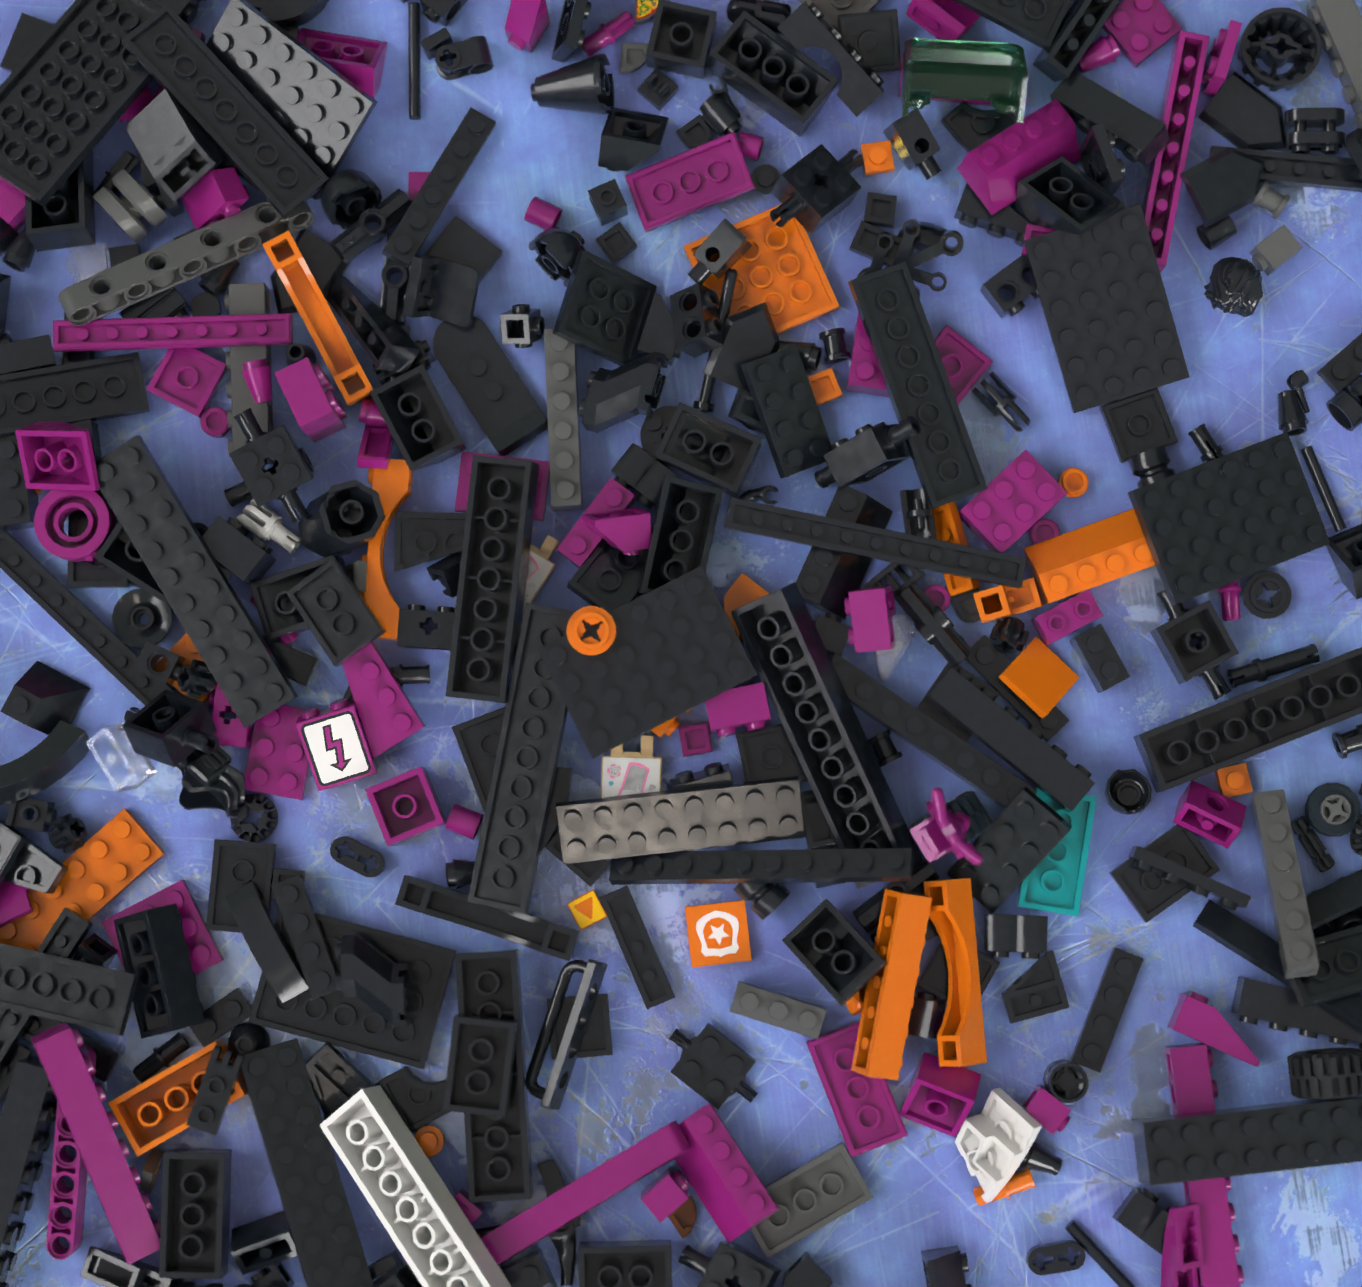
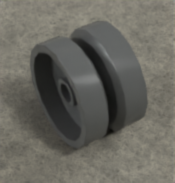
(130, 206)

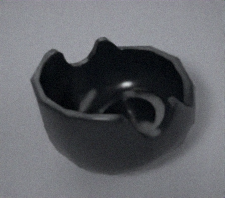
(1128, 791)

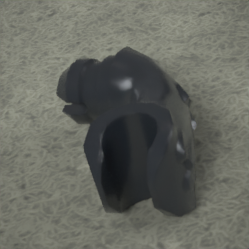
(759, 494)

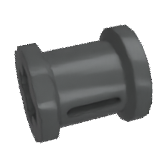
(1271, 200)

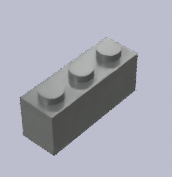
(778, 1010)

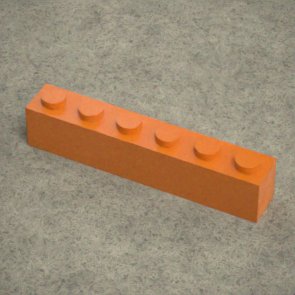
(891, 991)

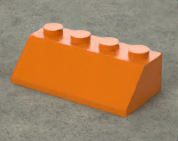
(1088, 556)

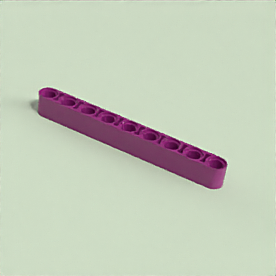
(586, 1193)

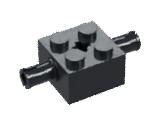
(816, 188)
(867, 454)
(251, 464)
(1204, 659)
(170, 728)
(729, 1263)

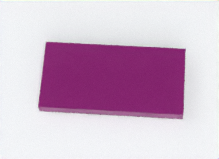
(690, 182)
(859, 1102)

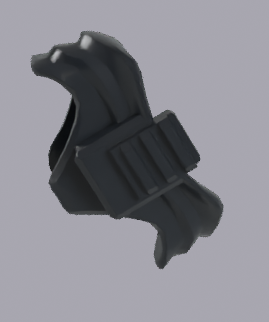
(211, 782)

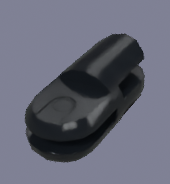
(767, 12)
(1002, 404)

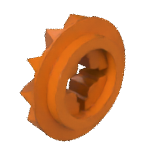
(576, 629)

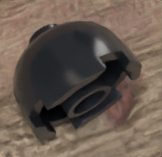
(348, 196)
(557, 251)

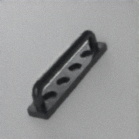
(574, 1033)

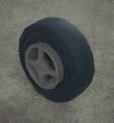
(1342, 805)

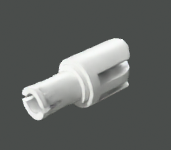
(268, 526)

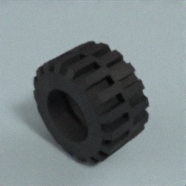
(1326, 1073)

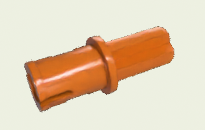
(1017, 1183)

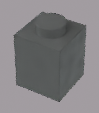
(1275, 250)

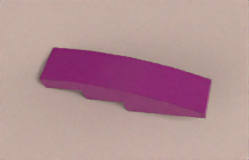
(1182, 1247)

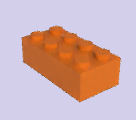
(164, 1102)

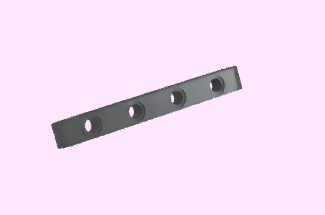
(178, 261)

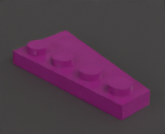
(380, 701)

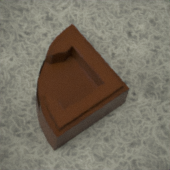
(684, 1217)

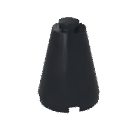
(577, 87)

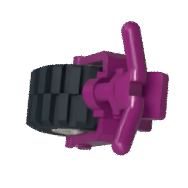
(951, 826)

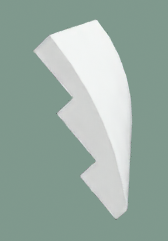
(996, 1141)

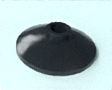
(127, 618)

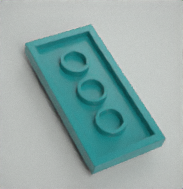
(1059, 877)

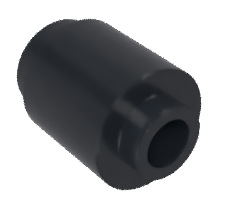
(721, 115)

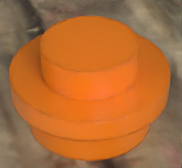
(1074, 482)
(430, 1140)

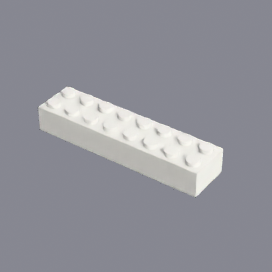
(409, 1194)

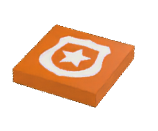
(718, 933)

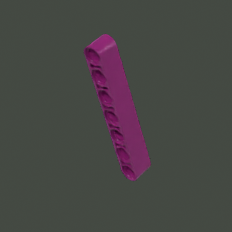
(60, 1193)

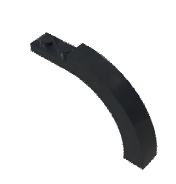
(43, 764)

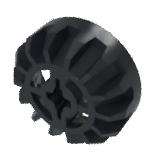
(1296, 40)

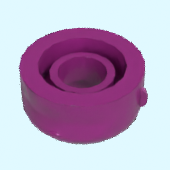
(52, 514)

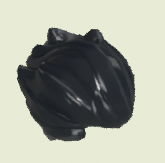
(1234, 286)

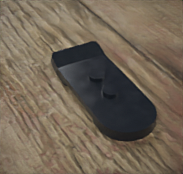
(488, 385)

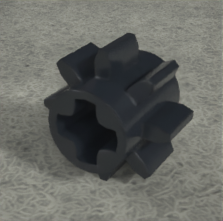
(1009, 635)
(196, 679)
(67, 833)

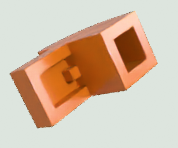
(1007, 601)

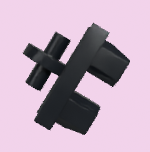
(917, 515)

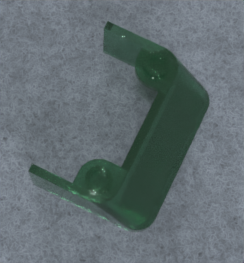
(966, 72)

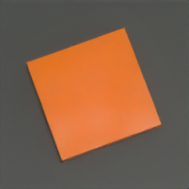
(1039, 677)

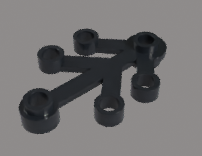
(917, 258)

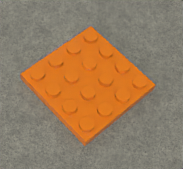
(777, 271)

